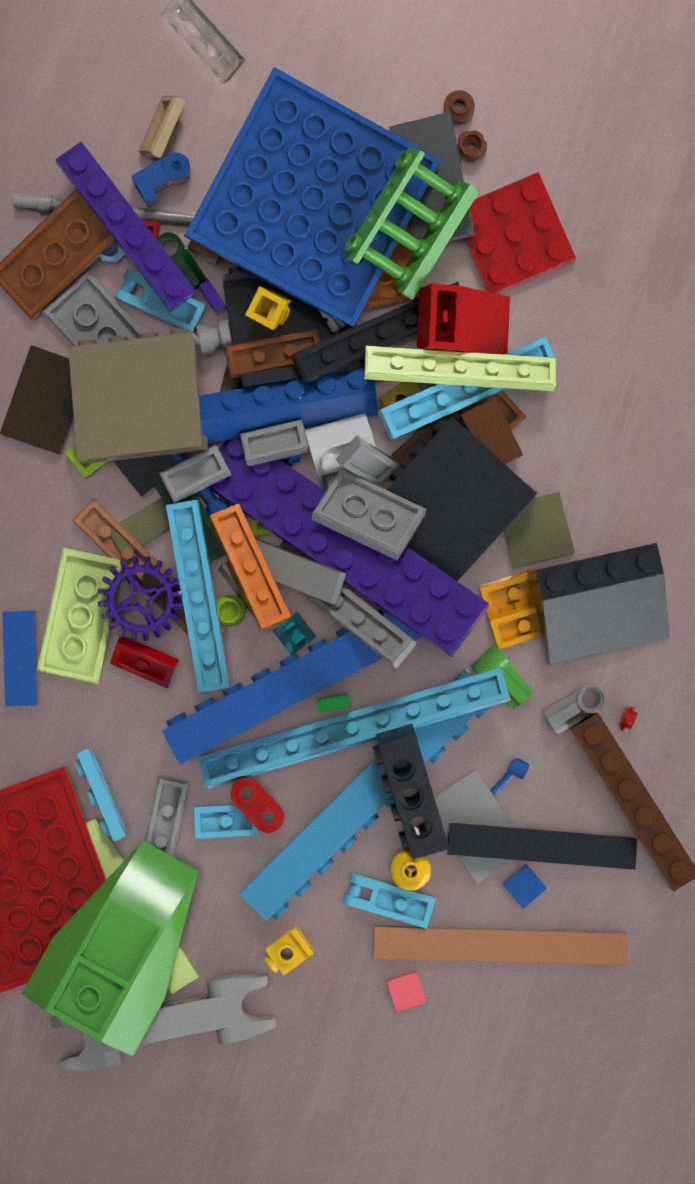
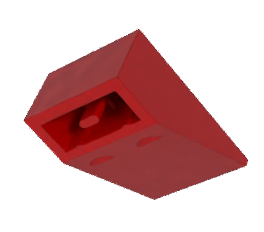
(462, 320)

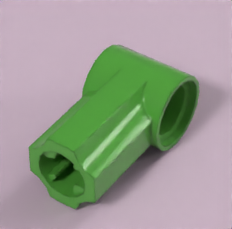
(494, 659)

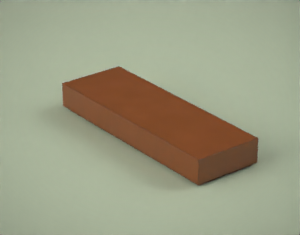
(267, 353)

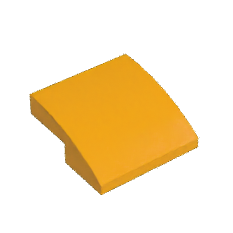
(511, 610)

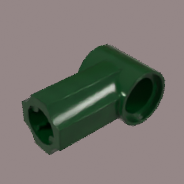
(184, 260)

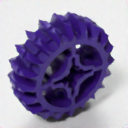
(115, 610)

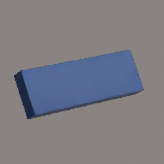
(20, 658)

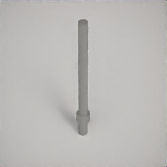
(46, 204)

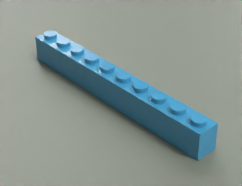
(339, 821)

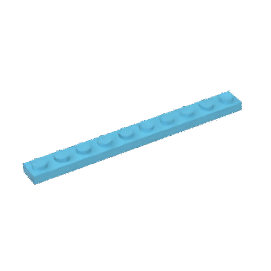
(353, 728)

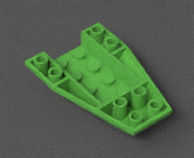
(118, 951)

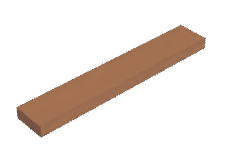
(97, 524)

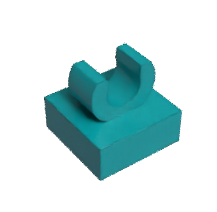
(294, 633)

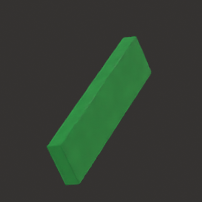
(333, 702)

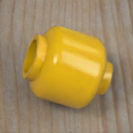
(401, 862)

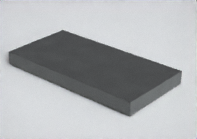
(438, 138)

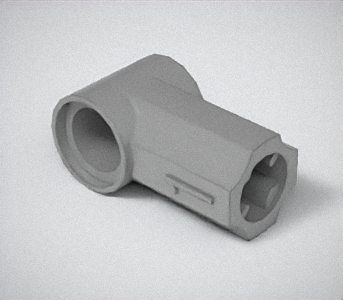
(572, 710)

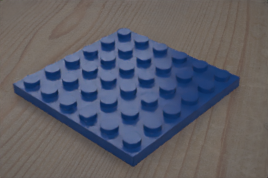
(298, 192)

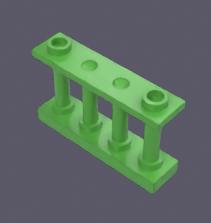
(441, 224)

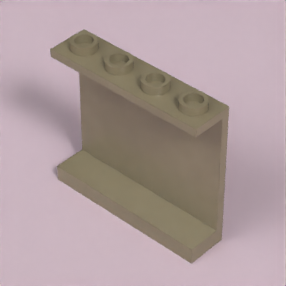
(136, 397)

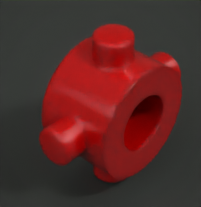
(628, 718)

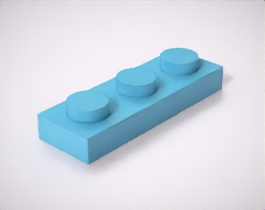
(100, 795)

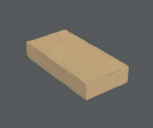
(161, 126)

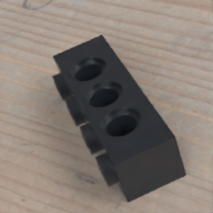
(421, 838)

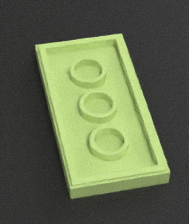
(74, 629)

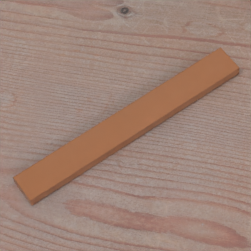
(500, 945)

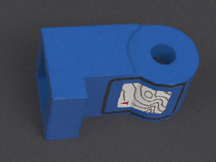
(161, 174)

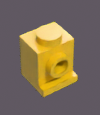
(269, 308)
(296, 942)

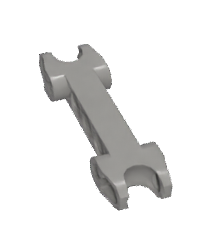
(218, 1011)

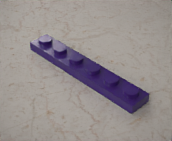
(125, 226)

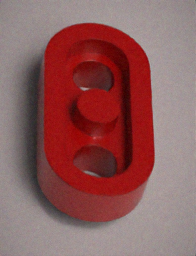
(257, 805)

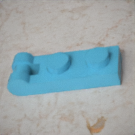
(184, 317)
(390, 900)

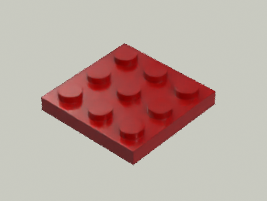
(516, 234)

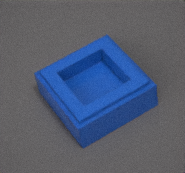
(524, 886)

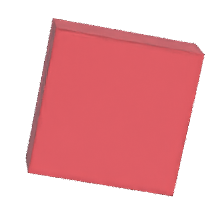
(406, 991)

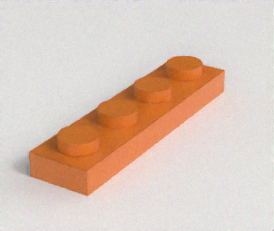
(249, 567)

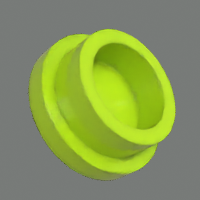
(230, 610)

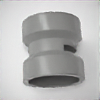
(212, 337)

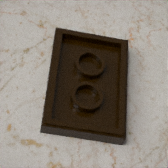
(37, 407)

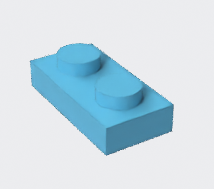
(221, 822)

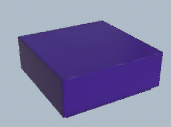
(212, 297)

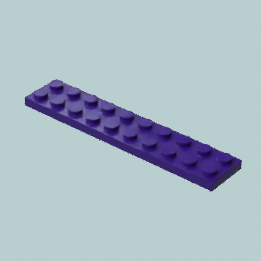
(405, 588)

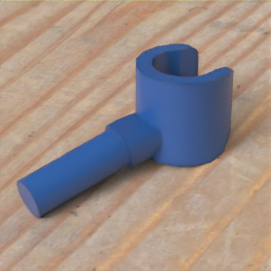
(517, 768)

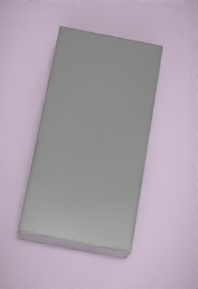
(274, 443)
(367, 461)
(195, 474)

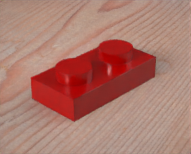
(144, 661)

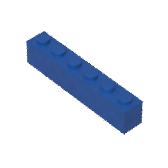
(262, 406)

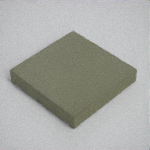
(539, 532)

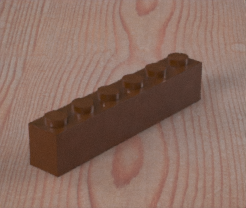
(634, 801)

